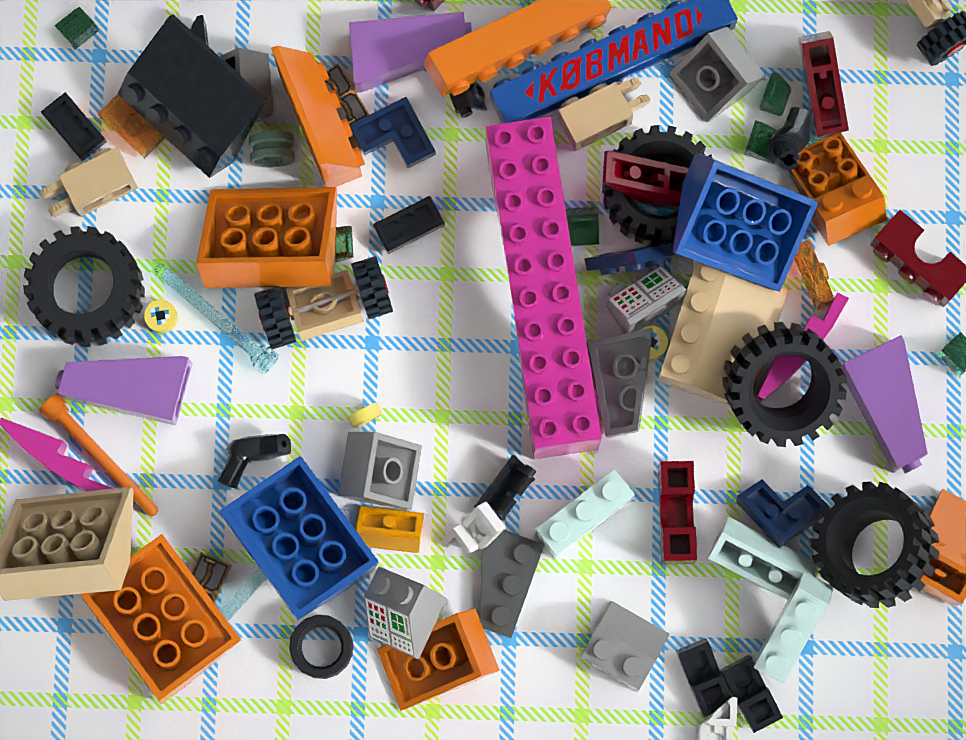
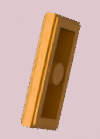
(390, 528)

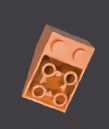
(841, 185)
(950, 569)

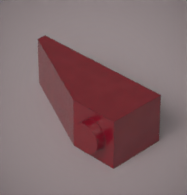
(823, 83)
(644, 179)

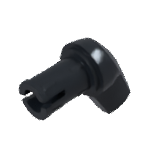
(791, 138)
(252, 449)

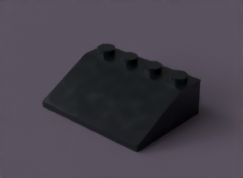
(192, 97)

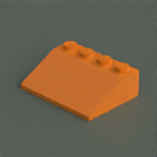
(318, 116)
(269, 238)
(163, 620)

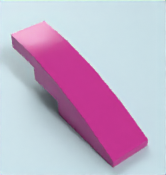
(787, 365)
(50, 453)

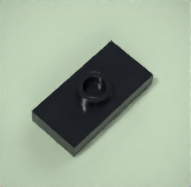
(73, 126)
(409, 224)

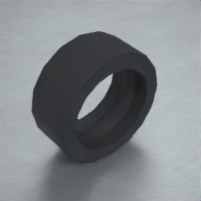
(296, 646)

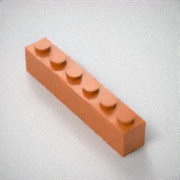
(511, 41)

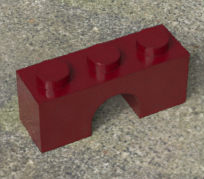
(897, 245)
(676, 517)

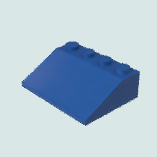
(740, 222)
(299, 538)

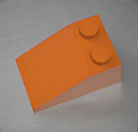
(451, 659)

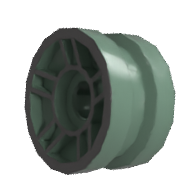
(272, 149)

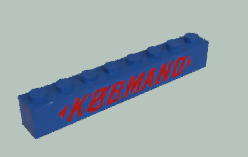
(609, 59)

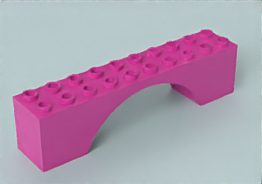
(543, 288)

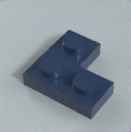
(398, 125)
(632, 259)
(781, 518)

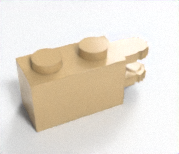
(600, 112)
(91, 183)

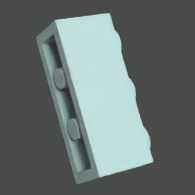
(584, 513)
(759, 558)
(793, 627)

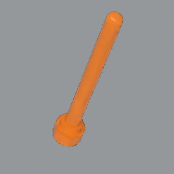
(56, 410)

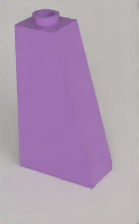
(399, 46)
(129, 386)
(887, 399)

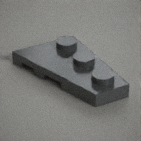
(620, 379)
(506, 579)

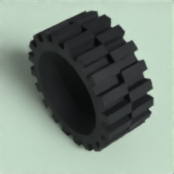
(658, 147)
(106, 319)
(808, 412)
(849, 519)

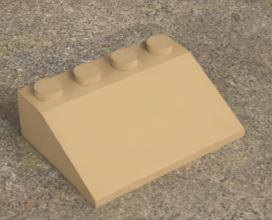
(710, 322)
(66, 544)

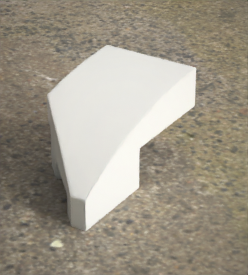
(476, 531)
(720, 723)

